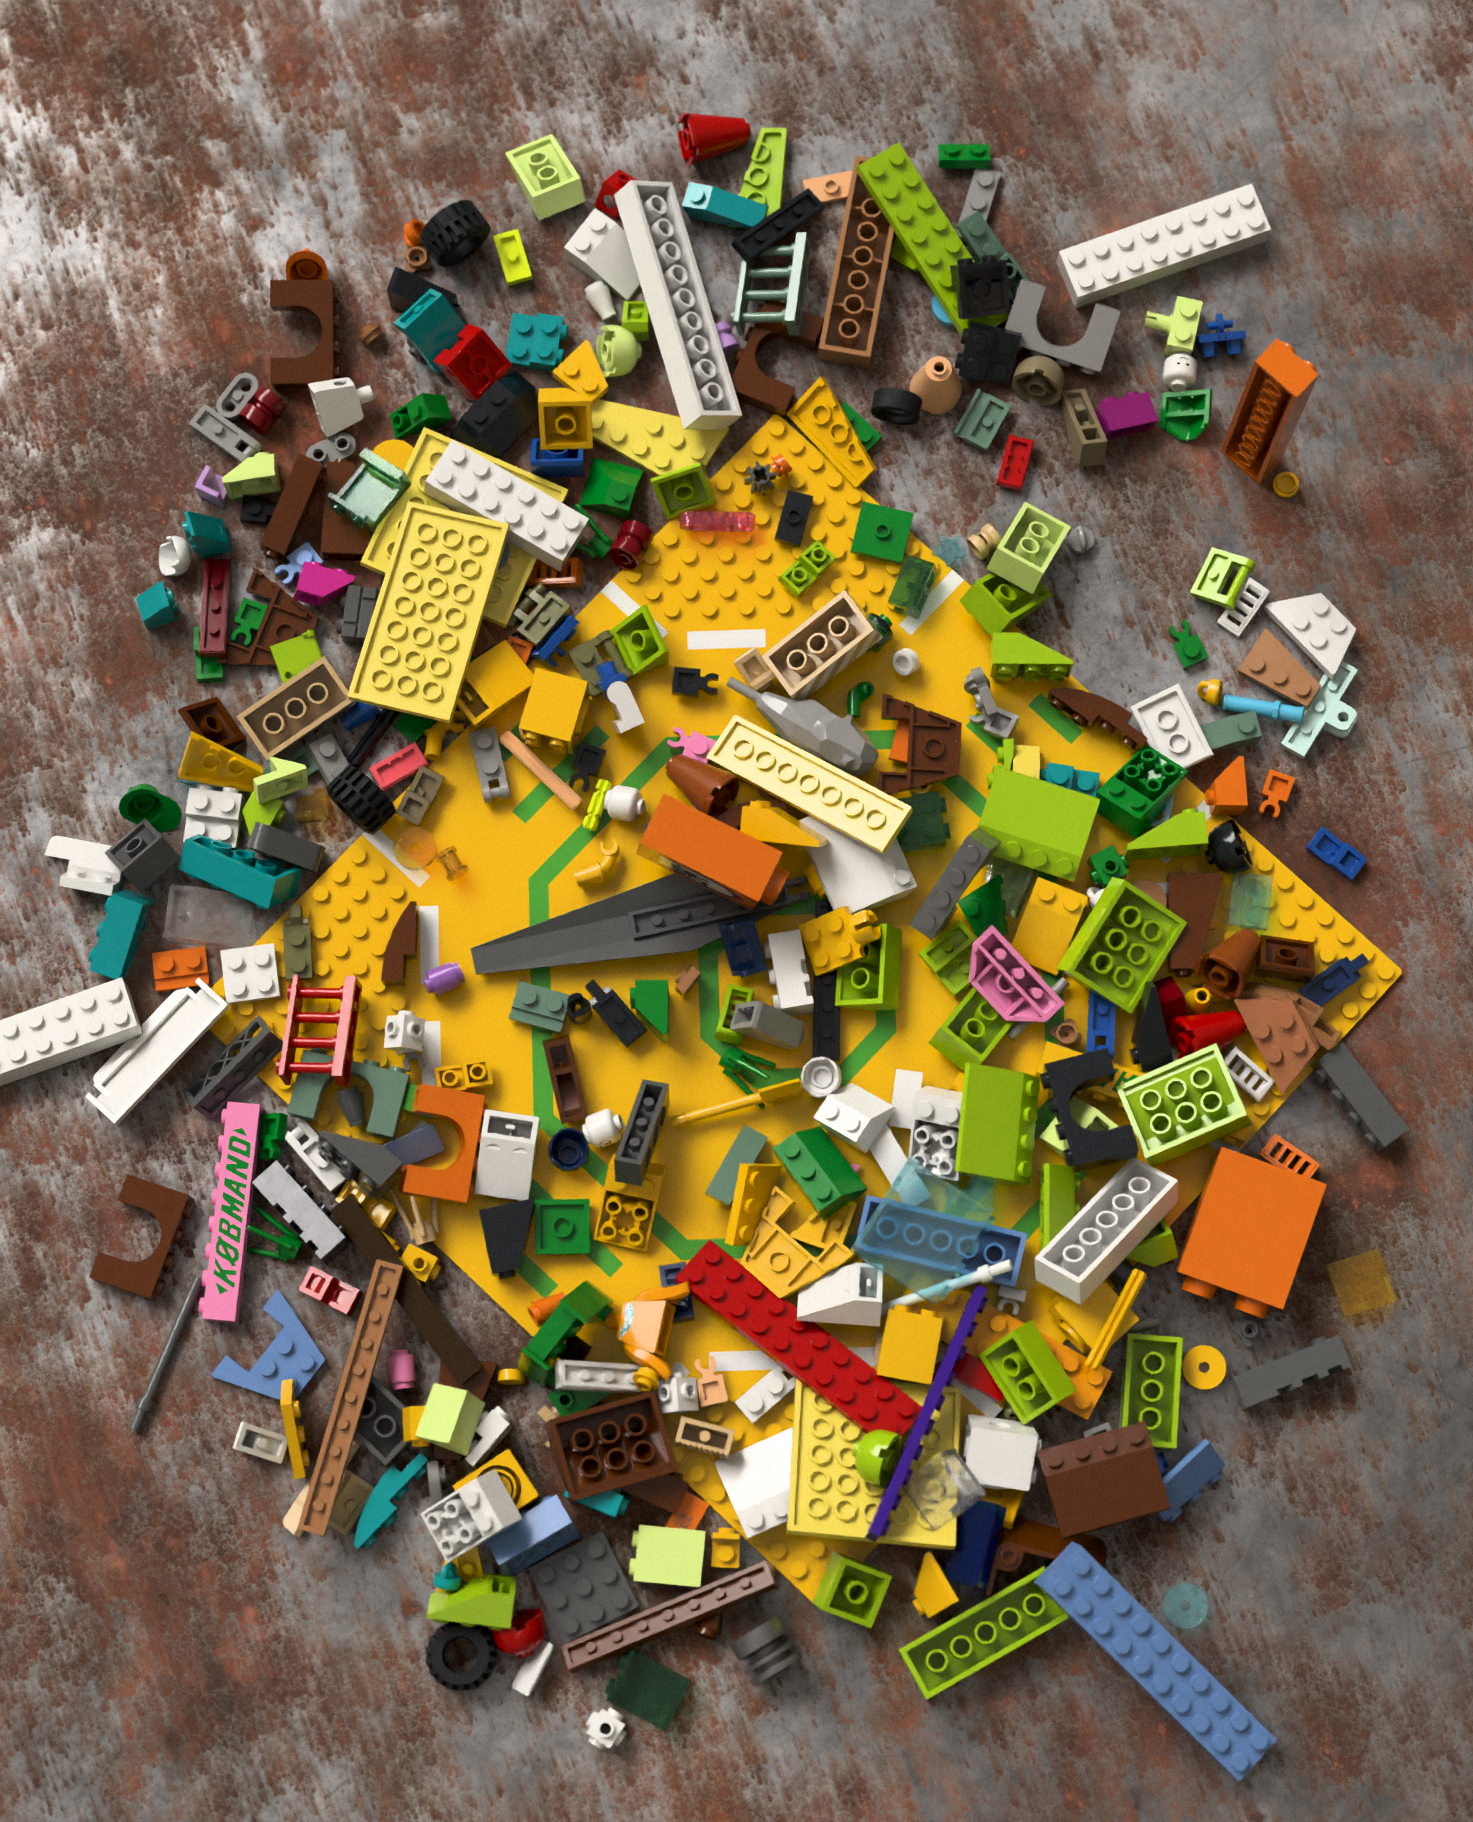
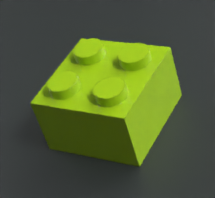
(852, 1589)

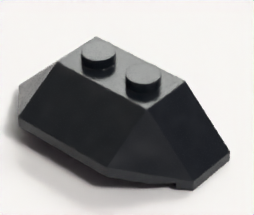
(498, 416)

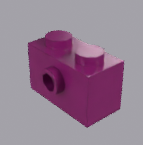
(1126, 415)

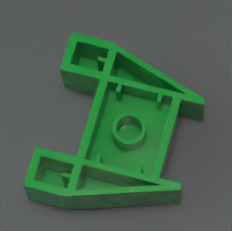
(582, 1304)

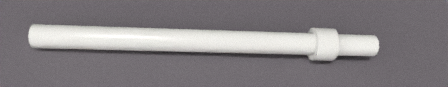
(984, 1273)

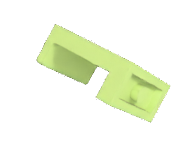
(668, 1555)

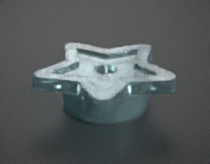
(948, 556)

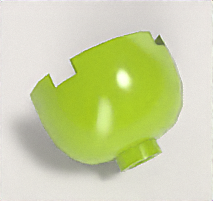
(877, 1455)

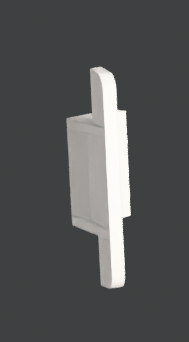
(88, 865)

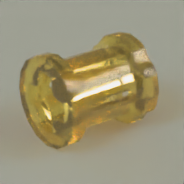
(451, 863)

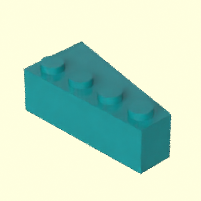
(239, 872)

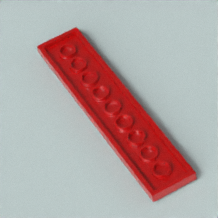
(796, 1345)

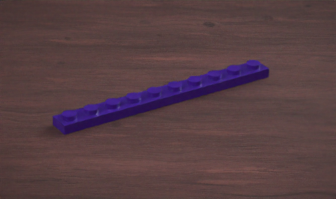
(924, 1423)

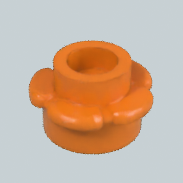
(780, 466)

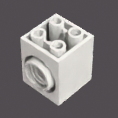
(1000, 1452)

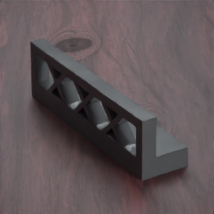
(236, 1070)

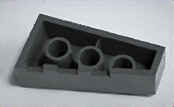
(1289, 1372)

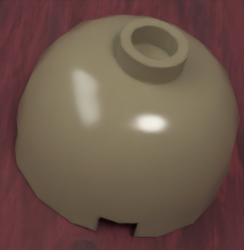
(1038, 379)

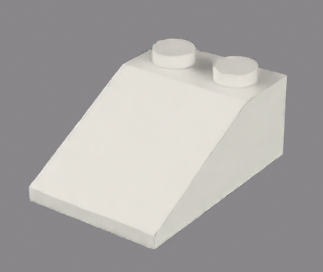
(604, 254)

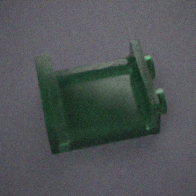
(370, 491)
(647, 1689)

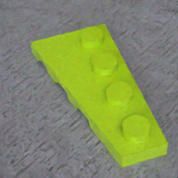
(767, 169)

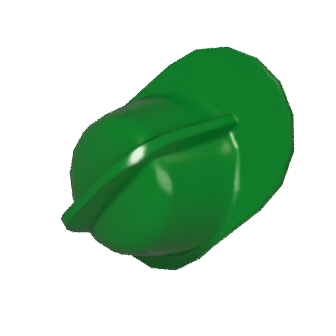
(148, 803)

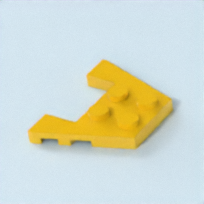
(782, 1261)

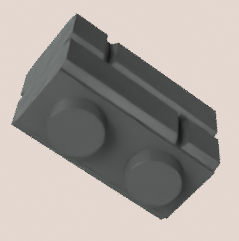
(358, 610)

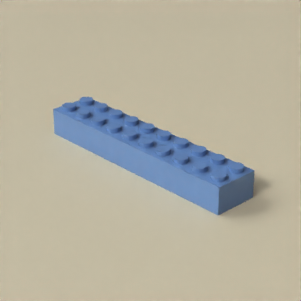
(1155, 1661)

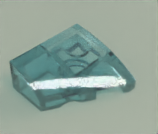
(1016, 882)

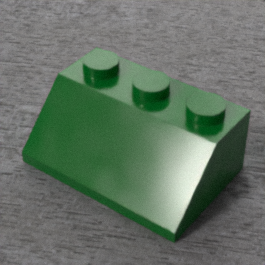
(819, 1170)

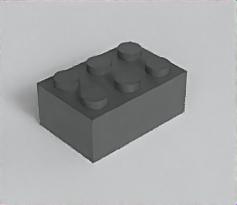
(381, 1424)

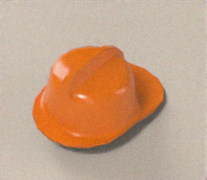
(306, 266)

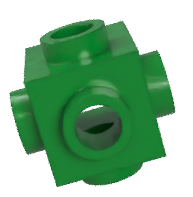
(1107, 859)

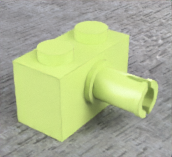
(1179, 326)

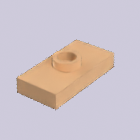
(830, 187)

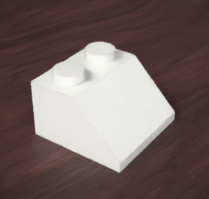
(854, 1115)

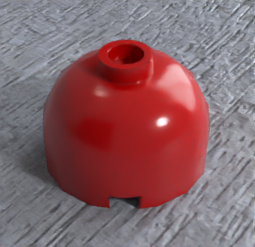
(524, 1636)

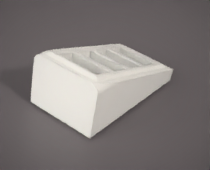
(1258, 590)
(1250, 1066)

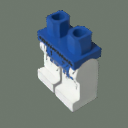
(619, 695)

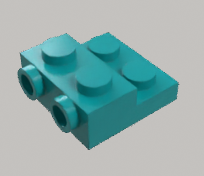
(536, 341)
(1068, 777)
(608, 1503)

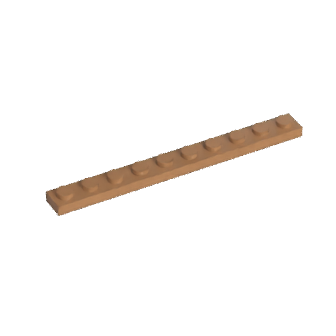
(350, 1398)

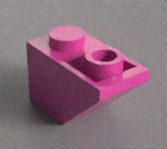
(321, 584)

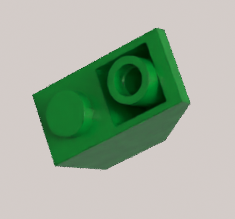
(422, 411)

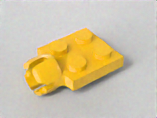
(838, 938)

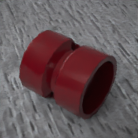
(264, 408)
(630, 545)

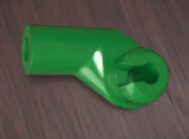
(858, 695)

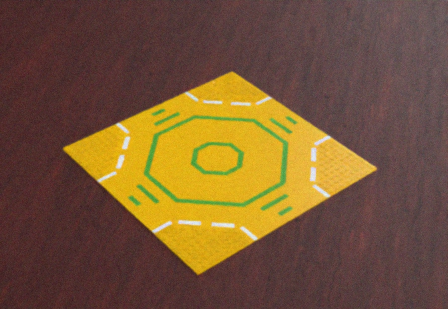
(712, 604)

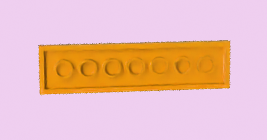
(996, 1325)

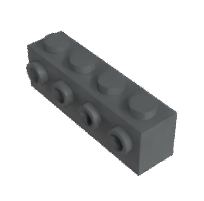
(1359, 1097)

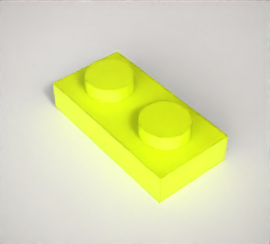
(512, 257)

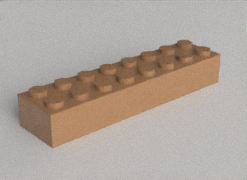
(857, 278)

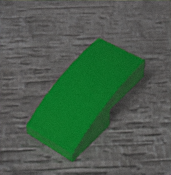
(206, 667)

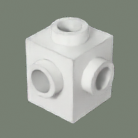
(404, 1032)
(678, 1394)
(616, 1734)

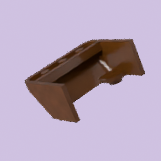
(1038, 1540)

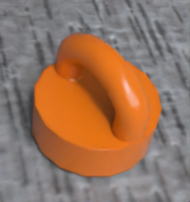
(412, 232)

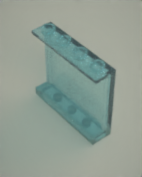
(923, 1232)

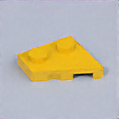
(582, 373)

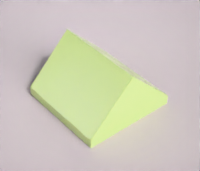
(450, 1418)

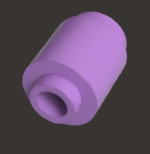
(443, 978)

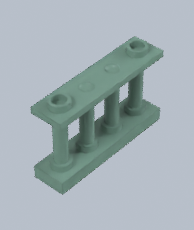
(793, 295)

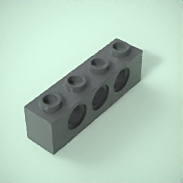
(641, 1132)

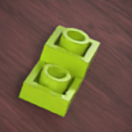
(807, 568)
(1004, 756)

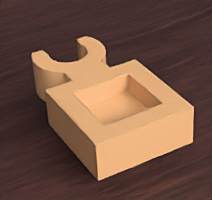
(710, 1387)

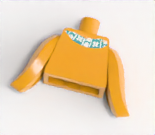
(647, 1325)

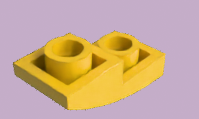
(464, 1076)

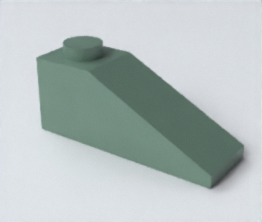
(1232, 732)

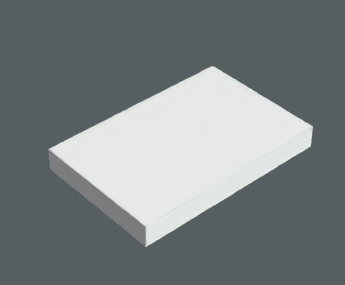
(1172, 727)

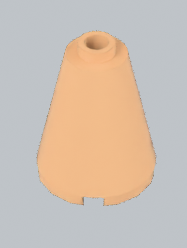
(937, 386)

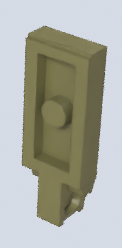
(297, 945)

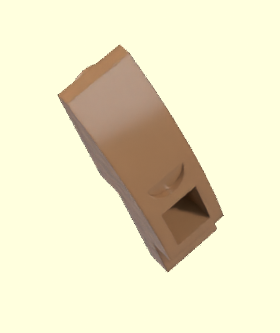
(1323, 1032)

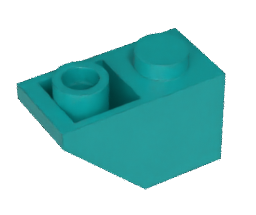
(157, 606)

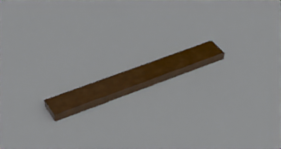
(410, 1293)

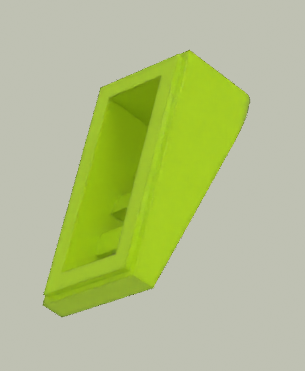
(722, 1031)

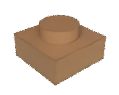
(686, 981)

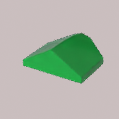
(1186, 413)

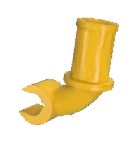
(437, 734)
(600, 870)

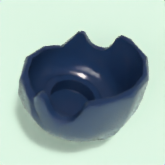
(568, 1149)

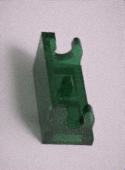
(913, 586)

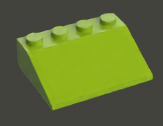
(1038, 822)
(1121, 944)
(1183, 1105)
(997, 1124)

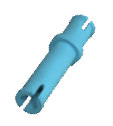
(1273, 710)

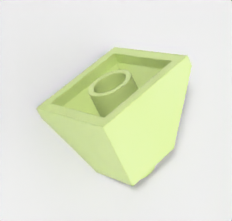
(253, 477)

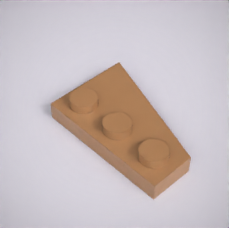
(1278, 671)

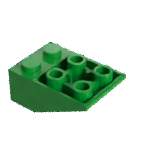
(1140, 790)

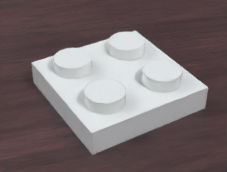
(250, 974)

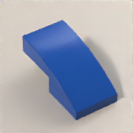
(1335, 853)

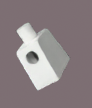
(338, 403)

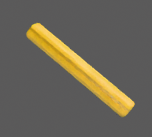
(1115, 1319)

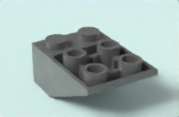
(362, 1161)

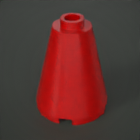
(710, 135)
(1199, 1031)

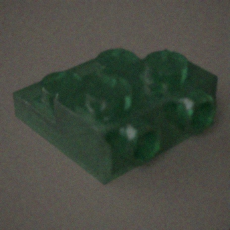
(925, 825)

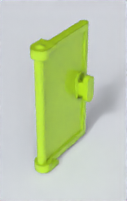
(296, 654)

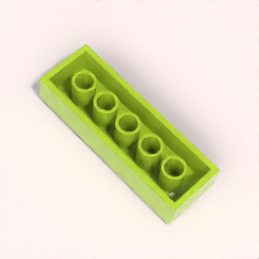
(980, 1635)

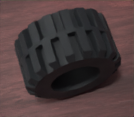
(455, 233)
(361, 799)
(461, 1680)

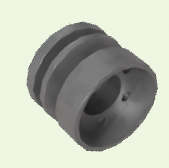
(766, 1651)

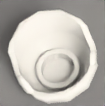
(174, 556)
(821, 1077)

